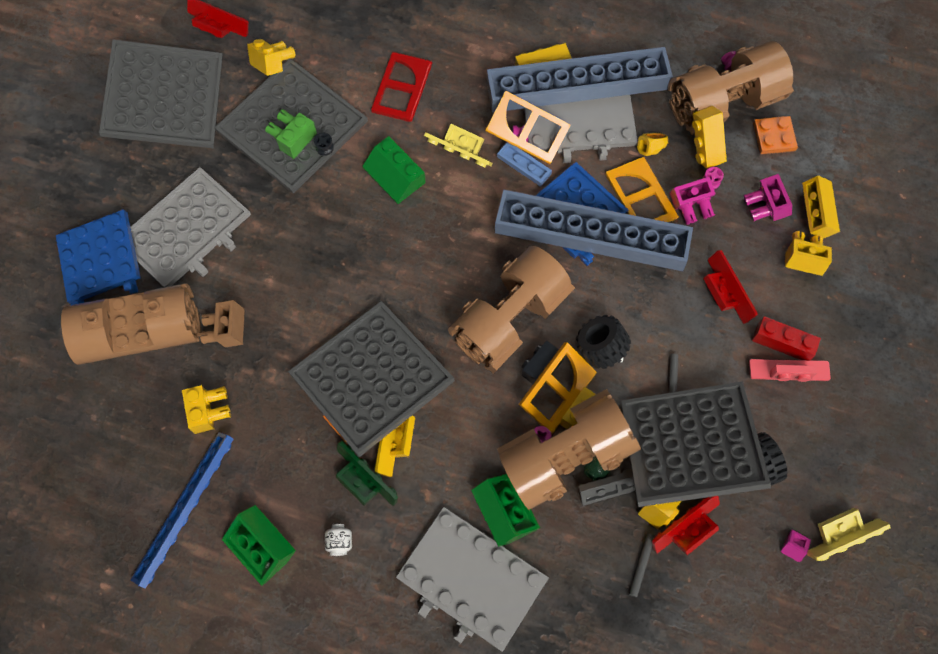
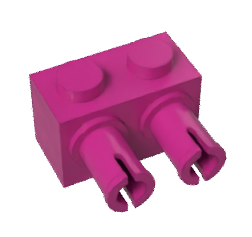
(695, 192)
(776, 198)

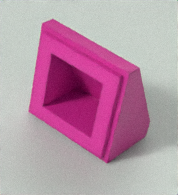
(796, 546)

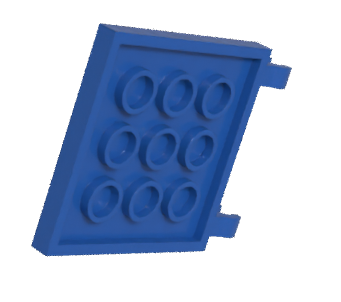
(581, 188)
(98, 258)

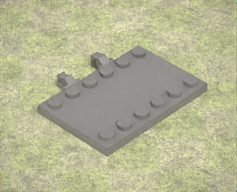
(593, 125)
(186, 228)
(471, 580)

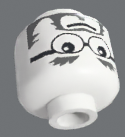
(338, 540)

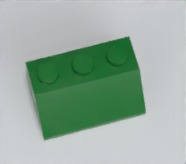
(394, 170)
(504, 510)
(258, 544)

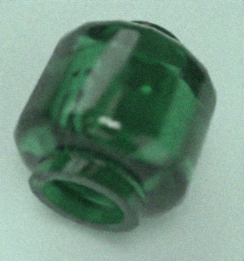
(594, 470)

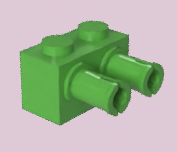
(296, 134)

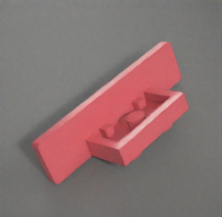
(789, 370)

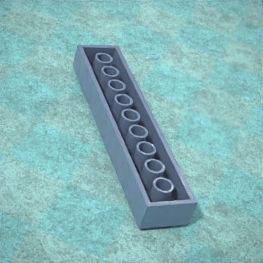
(581, 78)
(594, 230)

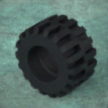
(603, 341)
(773, 458)

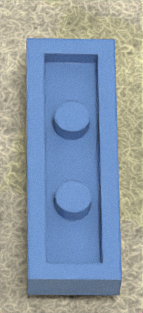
(524, 164)

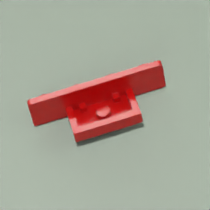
(216, 20)
(728, 289)
(690, 529)

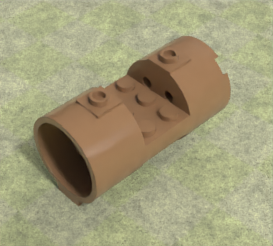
(757, 76)
(534, 283)
(130, 324)
(537, 466)

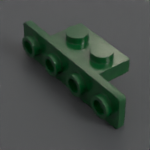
(361, 480)

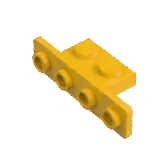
(394, 445)

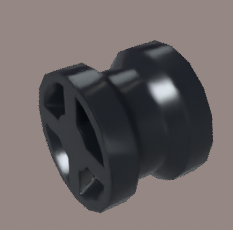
(323, 139)

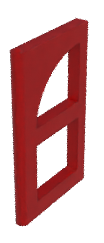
(420, 69)

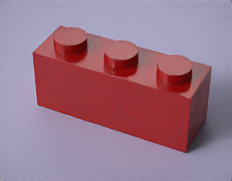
(786, 339)

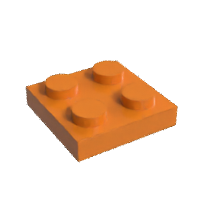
(775, 135)

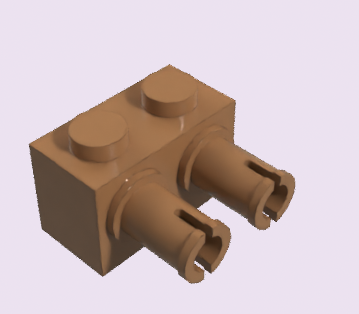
(227, 323)

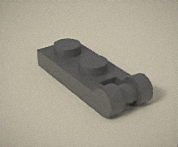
(607, 487)

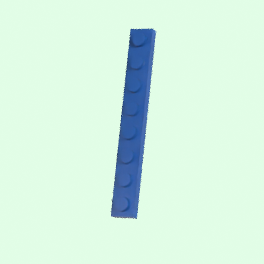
(179, 515)

